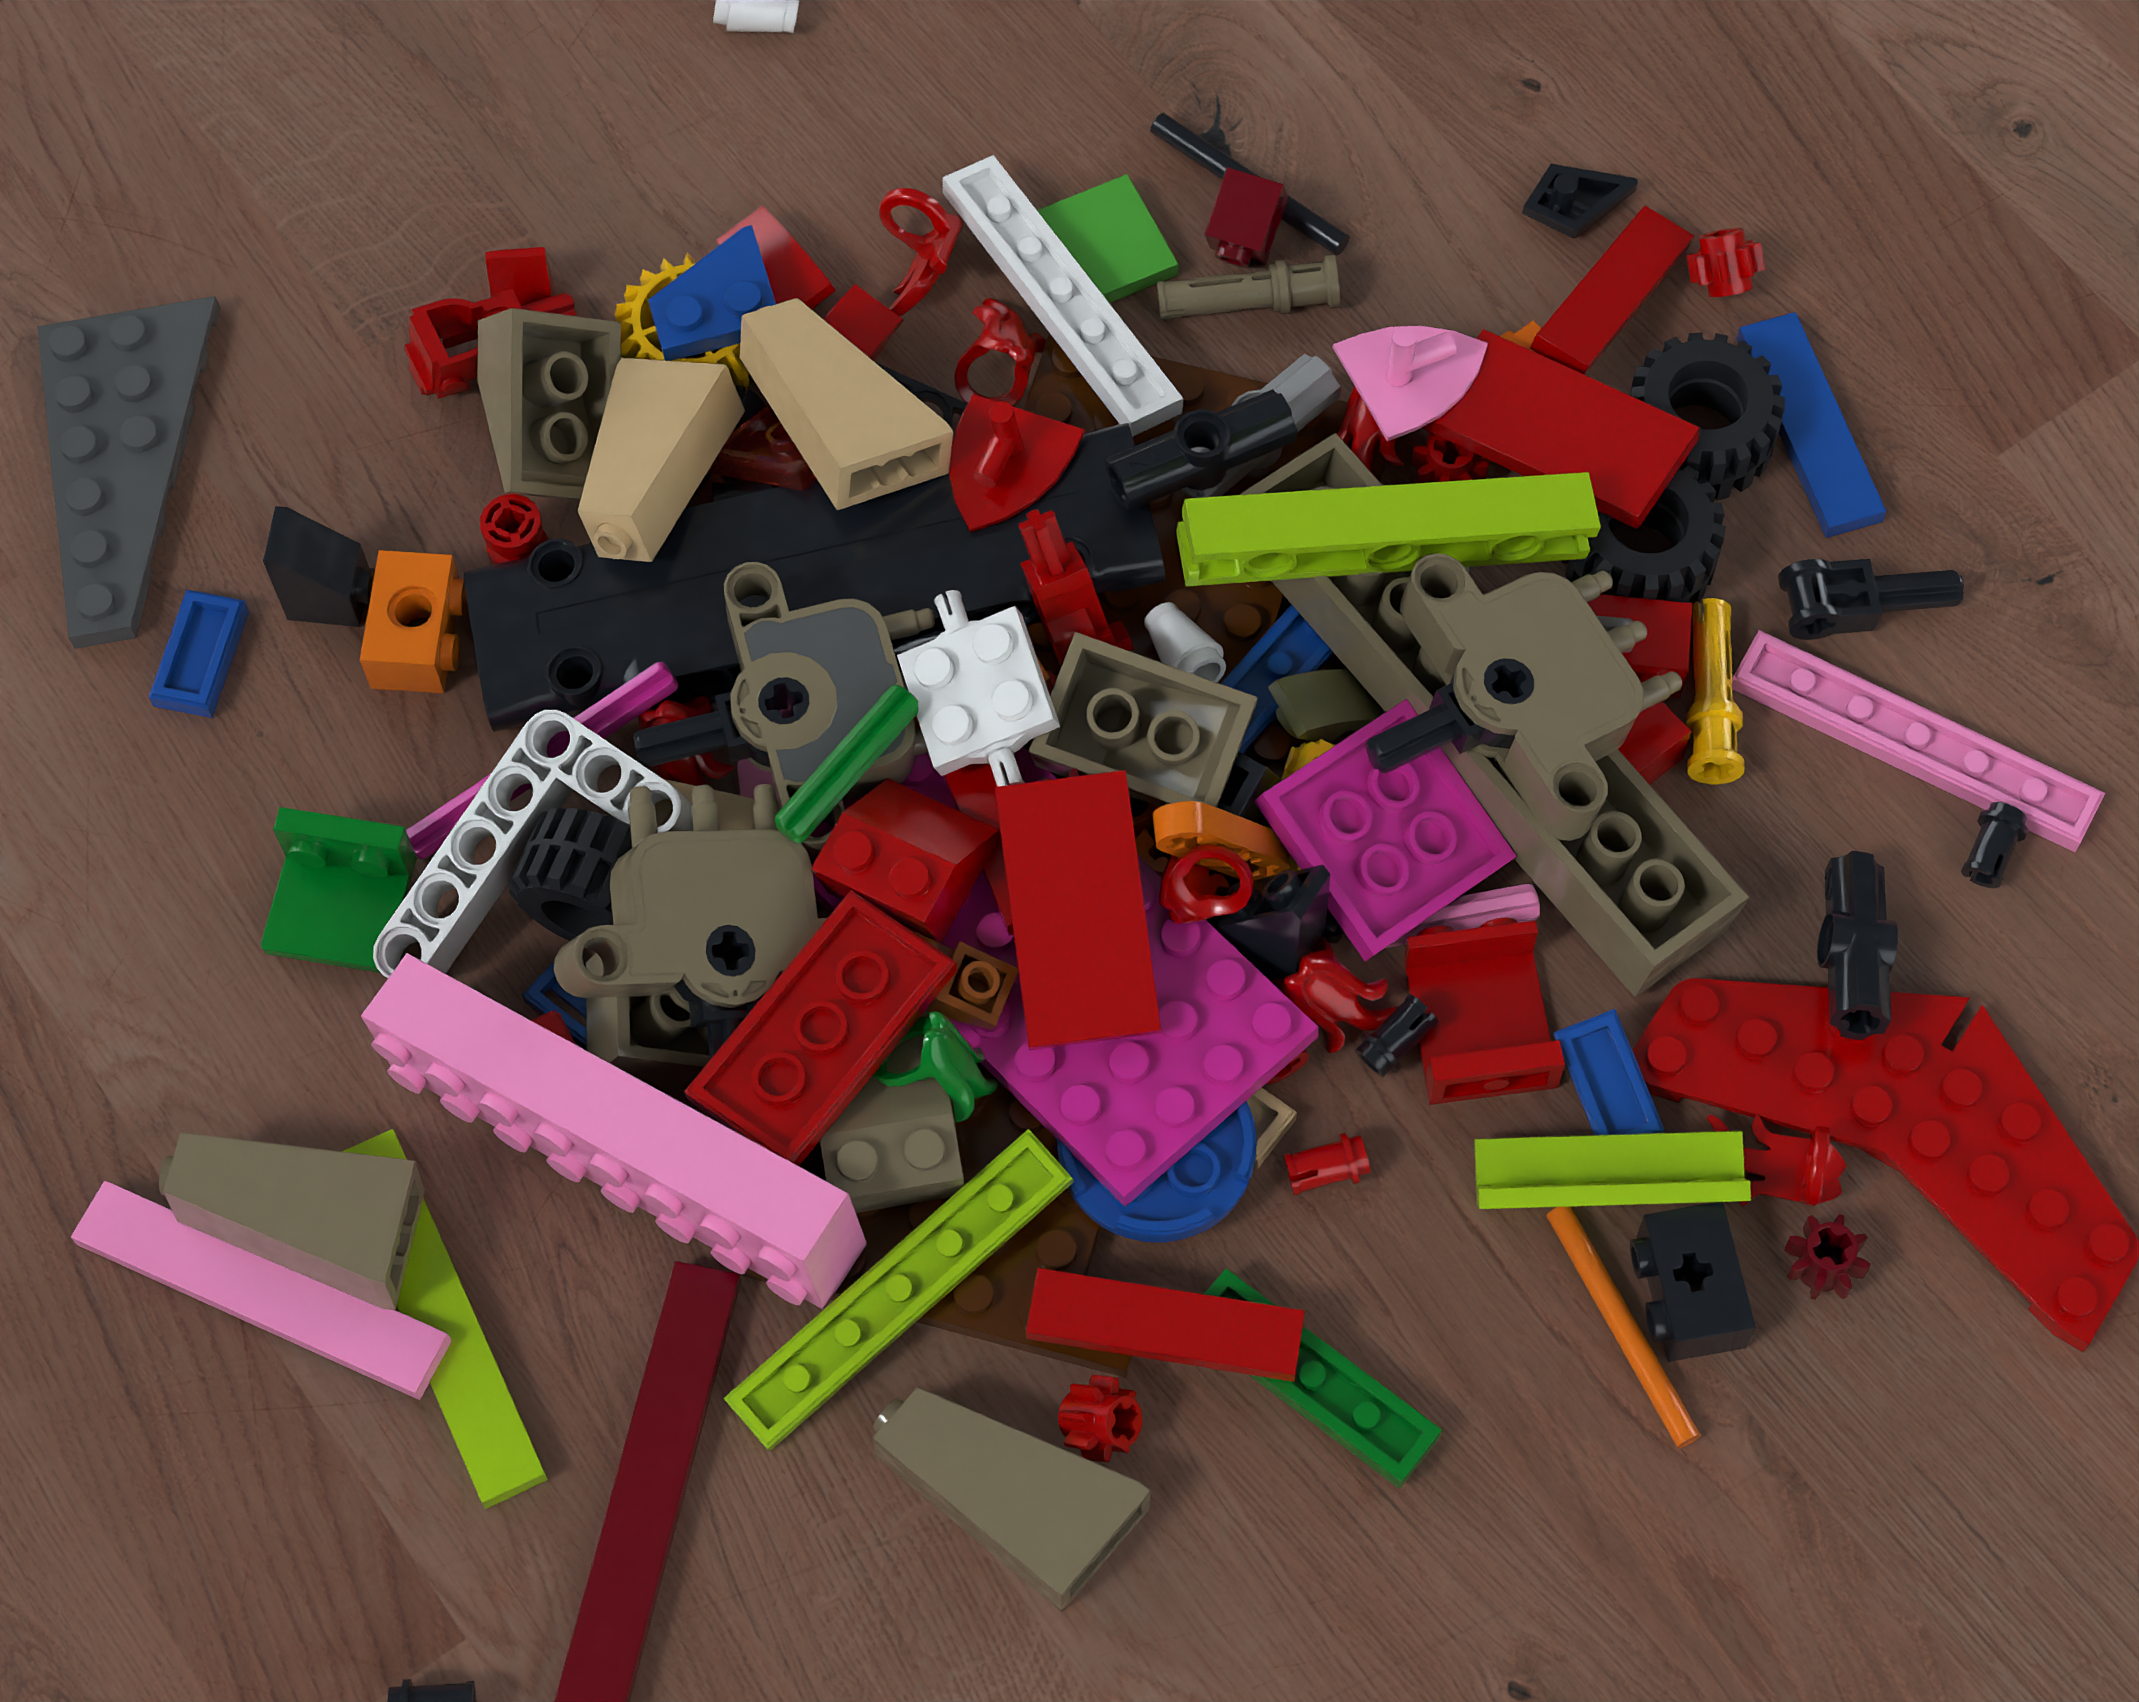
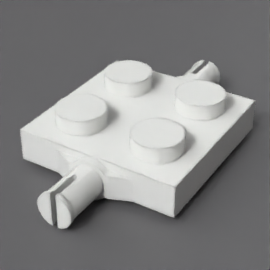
(978, 690)

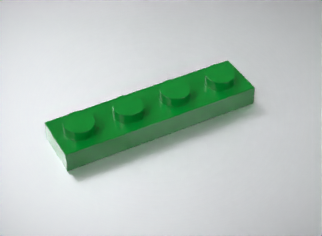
(1346, 1400)

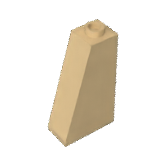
(840, 407)
(654, 451)

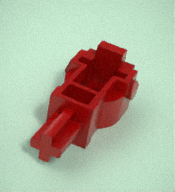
(454, 323)
(1064, 588)

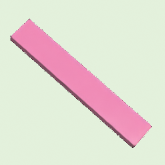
(1915, 739)
(265, 1294)

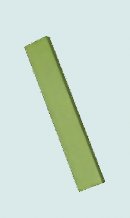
(898, 1290)
(468, 1376)

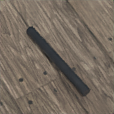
(1217, 161)

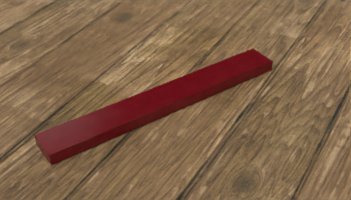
(649, 1486)

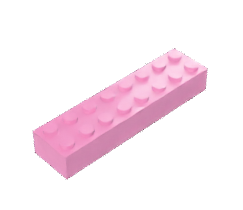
(616, 1133)

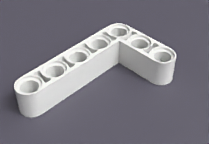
(492, 816)

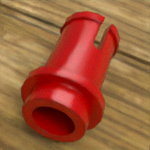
(1327, 1164)

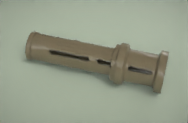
(1278, 287)

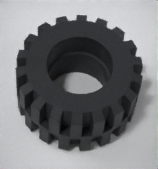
(1725, 380)
(1679, 574)
(568, 870)

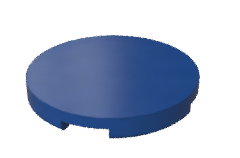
(1186, 1197)

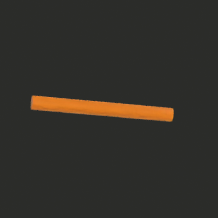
(1623, 1326)

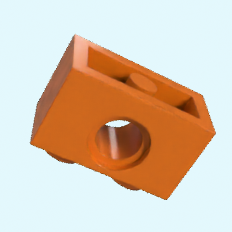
(403, 590)

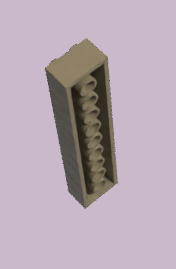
(1630, 885)

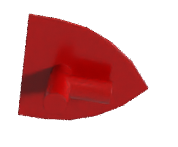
(1006, 460)

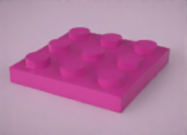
(1390, 840)

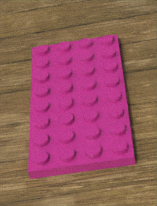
(1143, 1099)

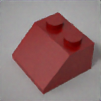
(906, 857)

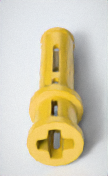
(1714, 715)

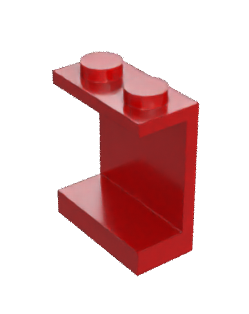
(1487, 1008)

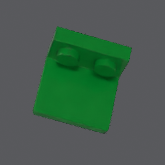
(336, 887)

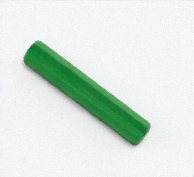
(846, 764)

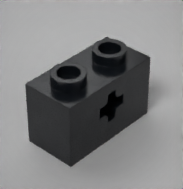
(1701, 1245)

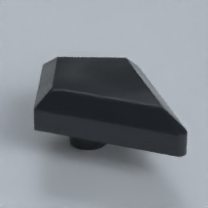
(1576, 198)

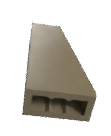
(302, 1207)
(1014, 1494)

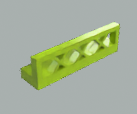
(1610, 1169)

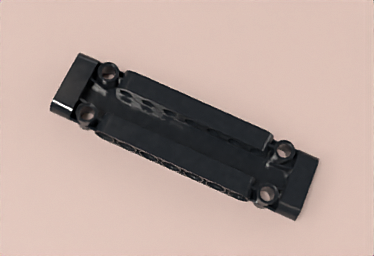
(886, 551)

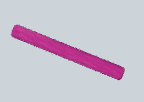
(601, 718)

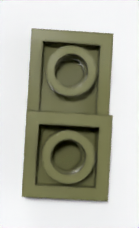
(1323, 704)

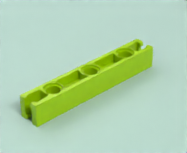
(1385, 528)

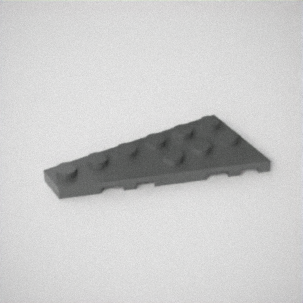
(117, 436)

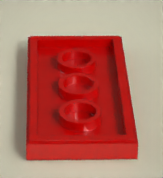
(1559, 421)
(1077, 910)
(821, 1030)

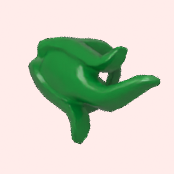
(948, 1060)

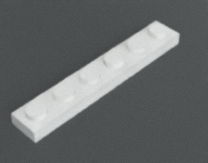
(1062, 296)

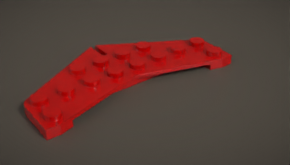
(1950, 1122)

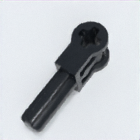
(1849, 598)

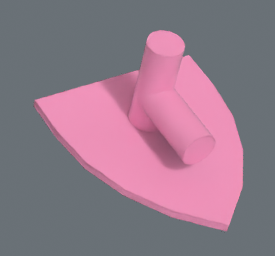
(1410, 373)

